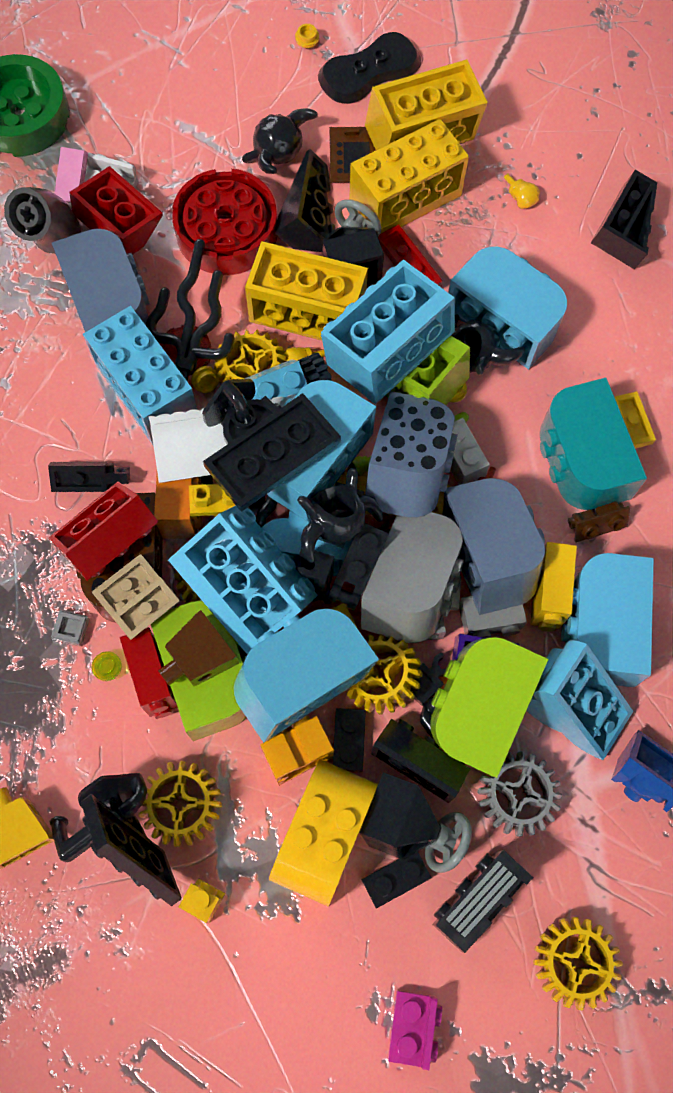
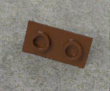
(608, 519)

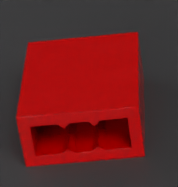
(144, 662)

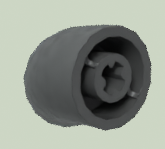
(40, 217)

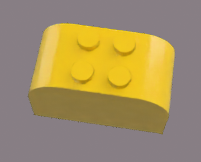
(323, 832)

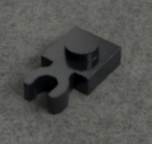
(429, 681)

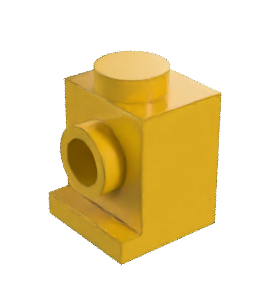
(202, 900)

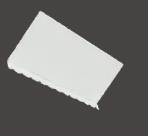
(185, 441)

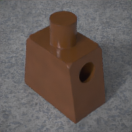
(197, 652)

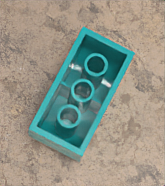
(590, 447)

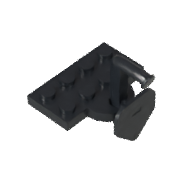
(268, 447)
(117, 834)

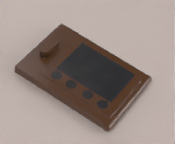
(347, 149)

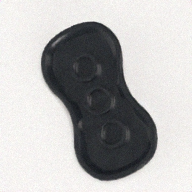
(353, 75)

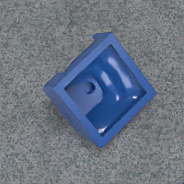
(646, 771)

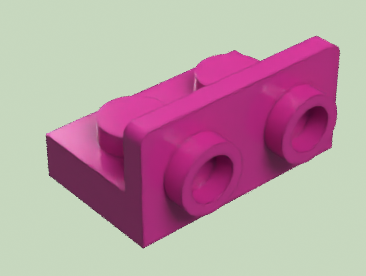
(413, 1029)

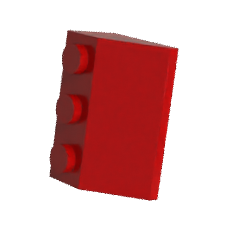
(116, 206)
(104, 530)

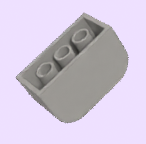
(413, 578)

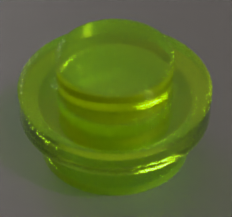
(106, 666)

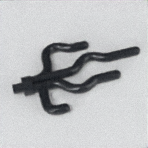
(189, 343)

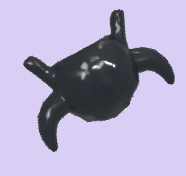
(278, 139)
(484, 345)
(336, 514)

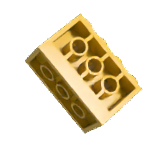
(422, 98)
(410, 175)
(300, 289)

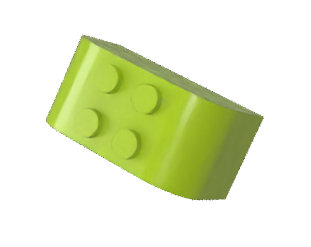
(485, 701)
(211, 704)

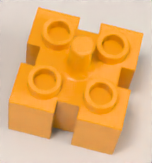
(297, 749)

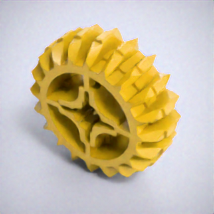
(253, 347)
(391, 668)
(179, 817)
(574, 977)

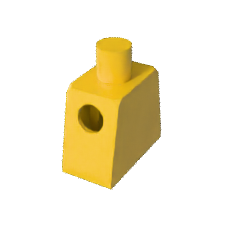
(20, 829)

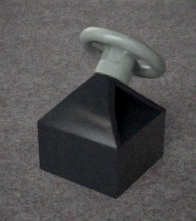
(356, 239)
(403, 824)

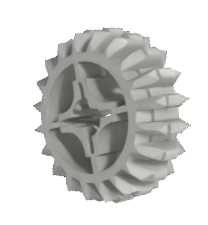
(532, 798)

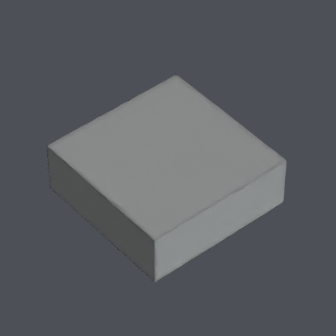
(70, 628)

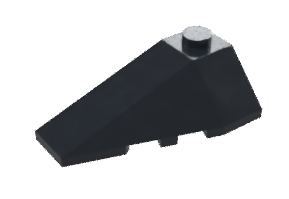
(306, 210)

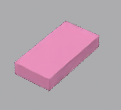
(70, 171)

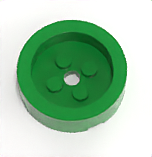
(38, 90)

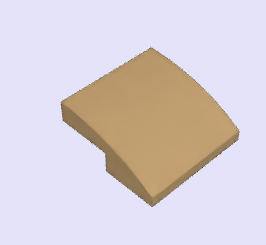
(135, 596)

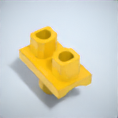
(208, 500)

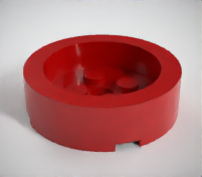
(232, 242)

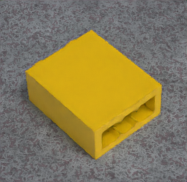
(555, 588)

